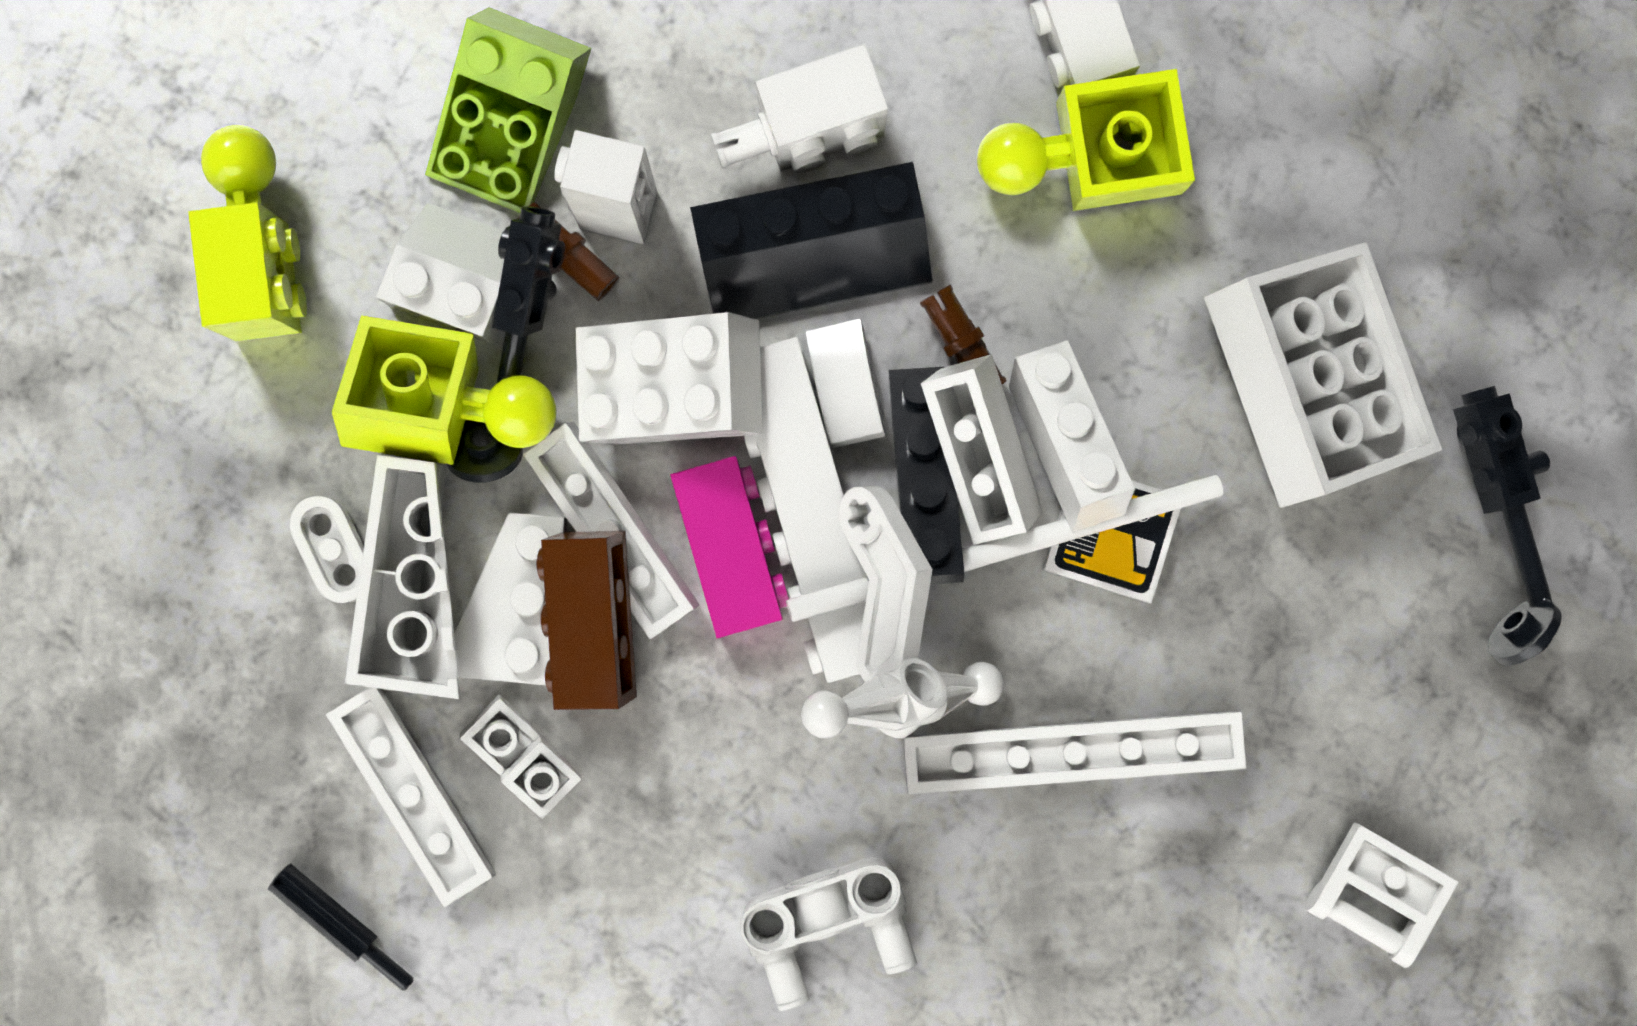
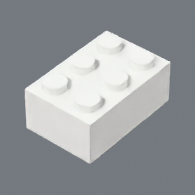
(669, 379)

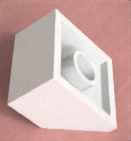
(446, 272)

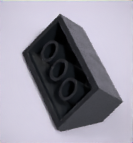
(814, 243)

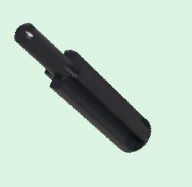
(335, 923)

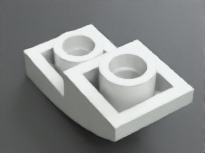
(845, 384)
(520, 756)

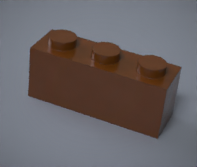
(587, 620)

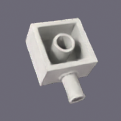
(811, 114)

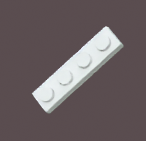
(596, 503)
(411, 795)

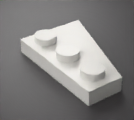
(502, 621)

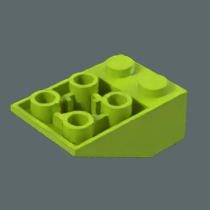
(505, 108)

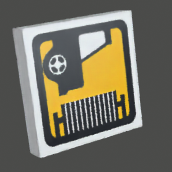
(1121, 558)

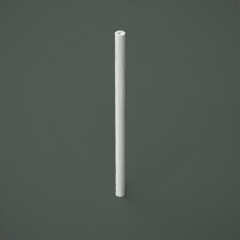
(1013, 546)

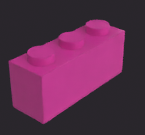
(729, 546)

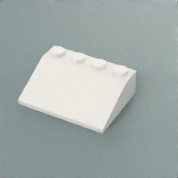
(1322, 374)

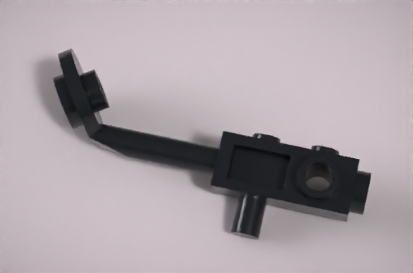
(530, 259)
(1504, 483)

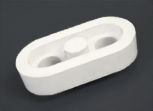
(329, 552)

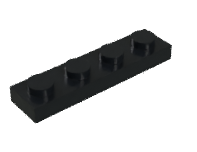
(923, 477)

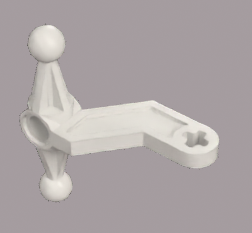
(898, 686)

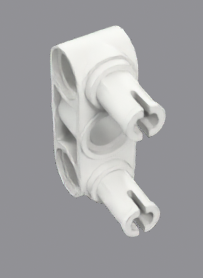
(820, 908)

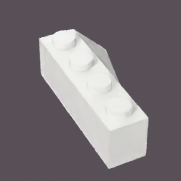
(403, 596)

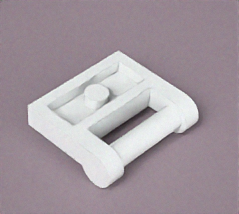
(1392, 879)

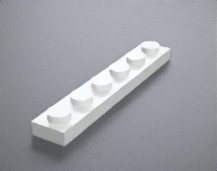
(1074, 752)

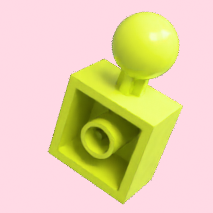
(1099, 171)
(243, 248)
(415, 388)

